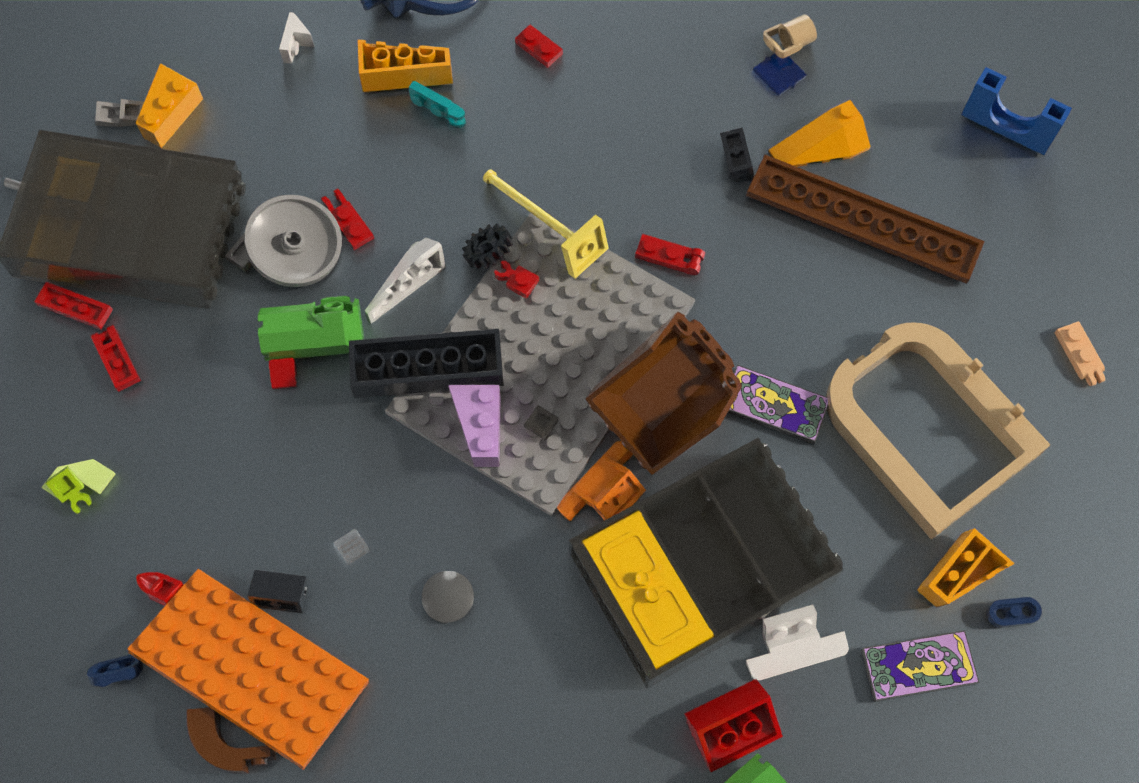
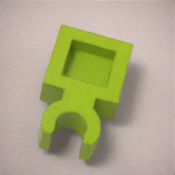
(68, 486)

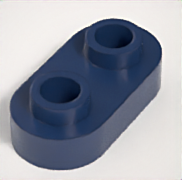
(1013, 613)
(114, 670)

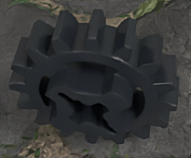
(487, 246)

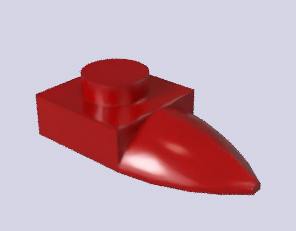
(158, 586)

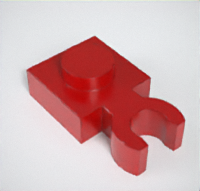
(519, 280)

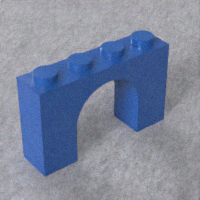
(1033, 132)

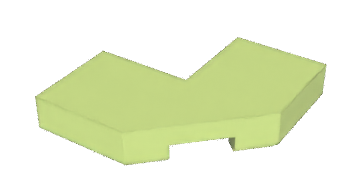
(89, 473)

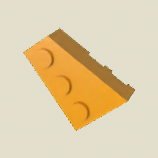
(167, 105)
(962, 568)

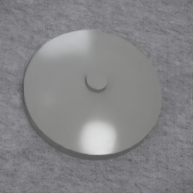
(292, 240)

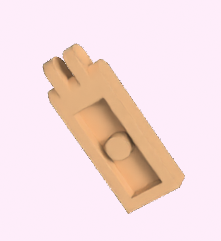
(1081, 353)

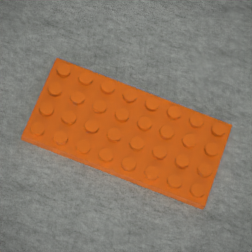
(249, 668)

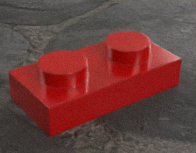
(539, 46)

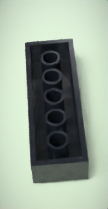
(424, 362)

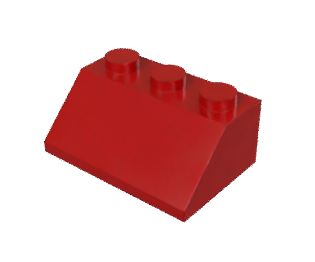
(734, 724)

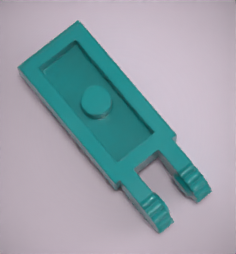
(437, 104)

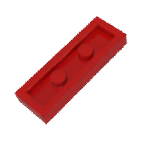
(73, 305)

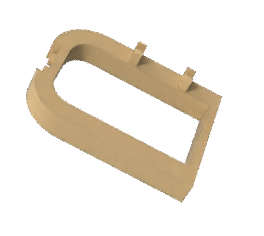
(969, 383)

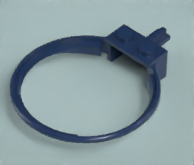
(399, 7)

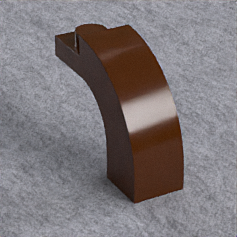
(207, 739)

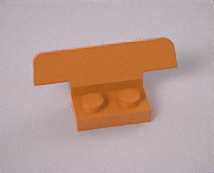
(605, 486)

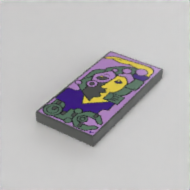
(779, 405)
(919, 666)

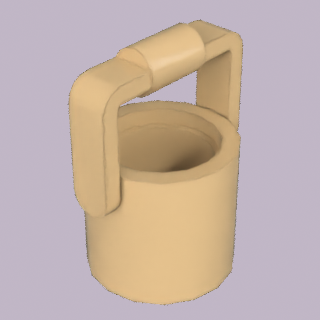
(792, 35)

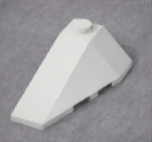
(415, 268)

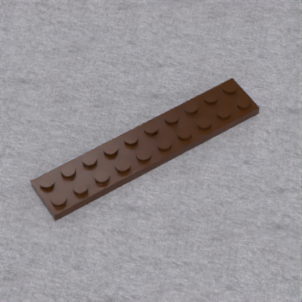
(866, 219)

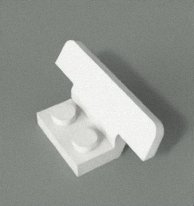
(794, 644)

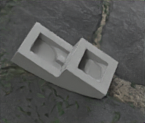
(117, 114)

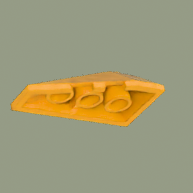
(830, 136)

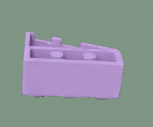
(480, 421)

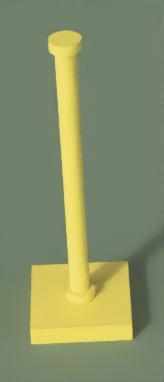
(580, 247)

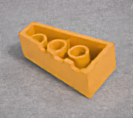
(398, 66)

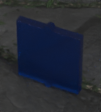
(779, 73)

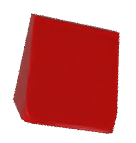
(283, 373)

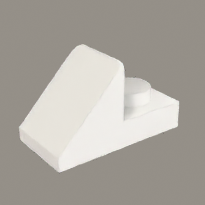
(293, 37)

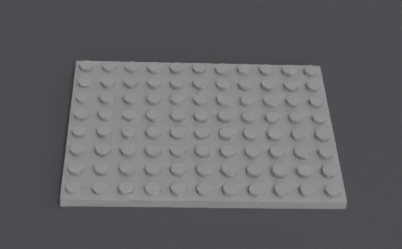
(552, 357)

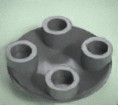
(447, 596)

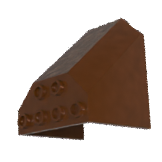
(667, 392)

